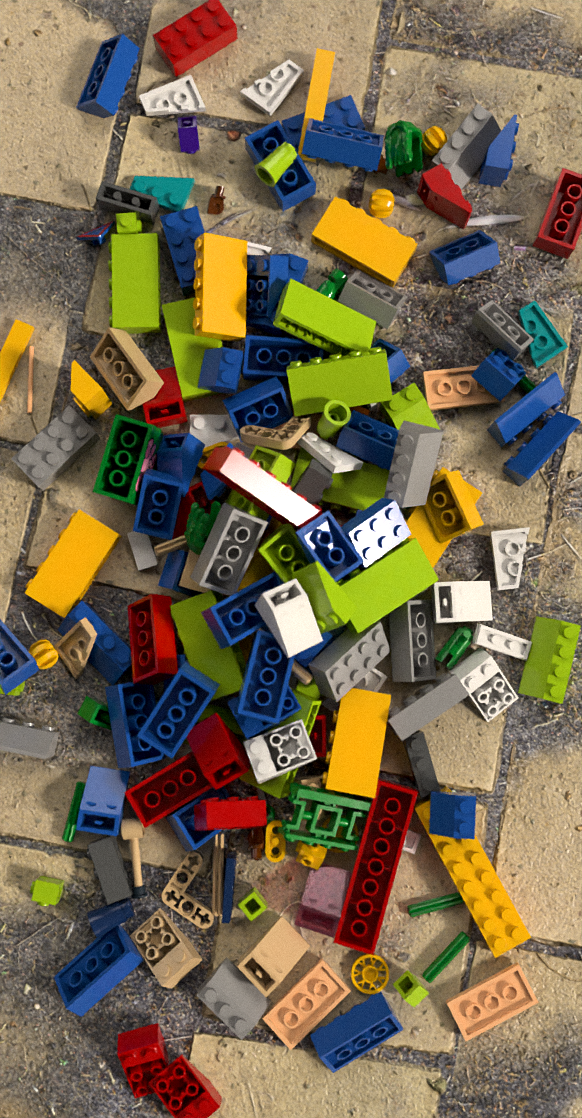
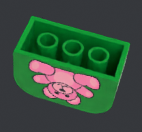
(126, 458)

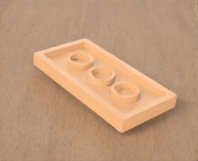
(455, 389)
(491, 1001)
(306, 1004)

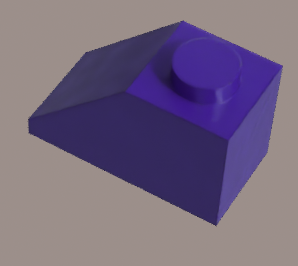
(188, 134)

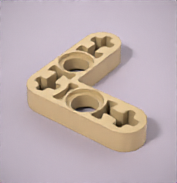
(277, 439)
(180, 888)

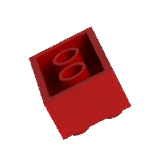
(230, 813)

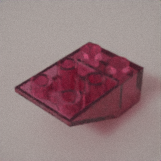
(322, 899)

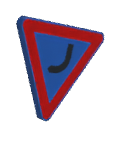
(97, 234)

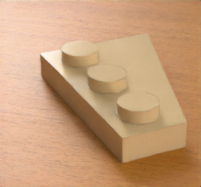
(76, 646)

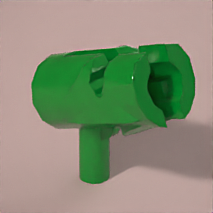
(334, 285)
(456, 646)

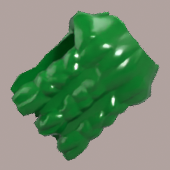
(403, 148)
(200, 525)

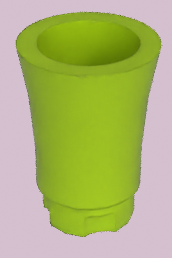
(276, 164)
(333, 418)

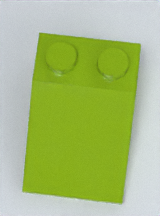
(408, 406)
(327, 599)

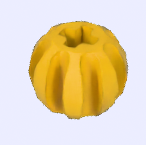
(433, 140)
(381, 203)
(44, 653)

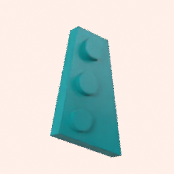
(170, 191)
(547, 340)

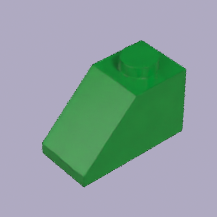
(95, 712)

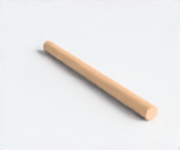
(30, 379)

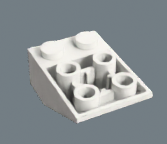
(461, 601)
(289, 617)
(485, 684)
(279, 751)

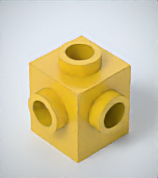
(310, 855)

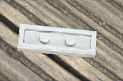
(501, 642)

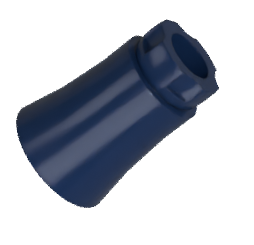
(110, 916)

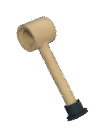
(132, 830)

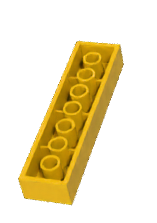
(478, 886)

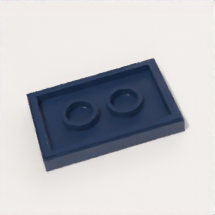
(229, 886)

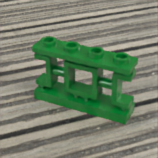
(330, 802)

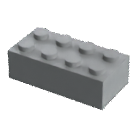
(56, 448)
(348, 660)
(426, 706)

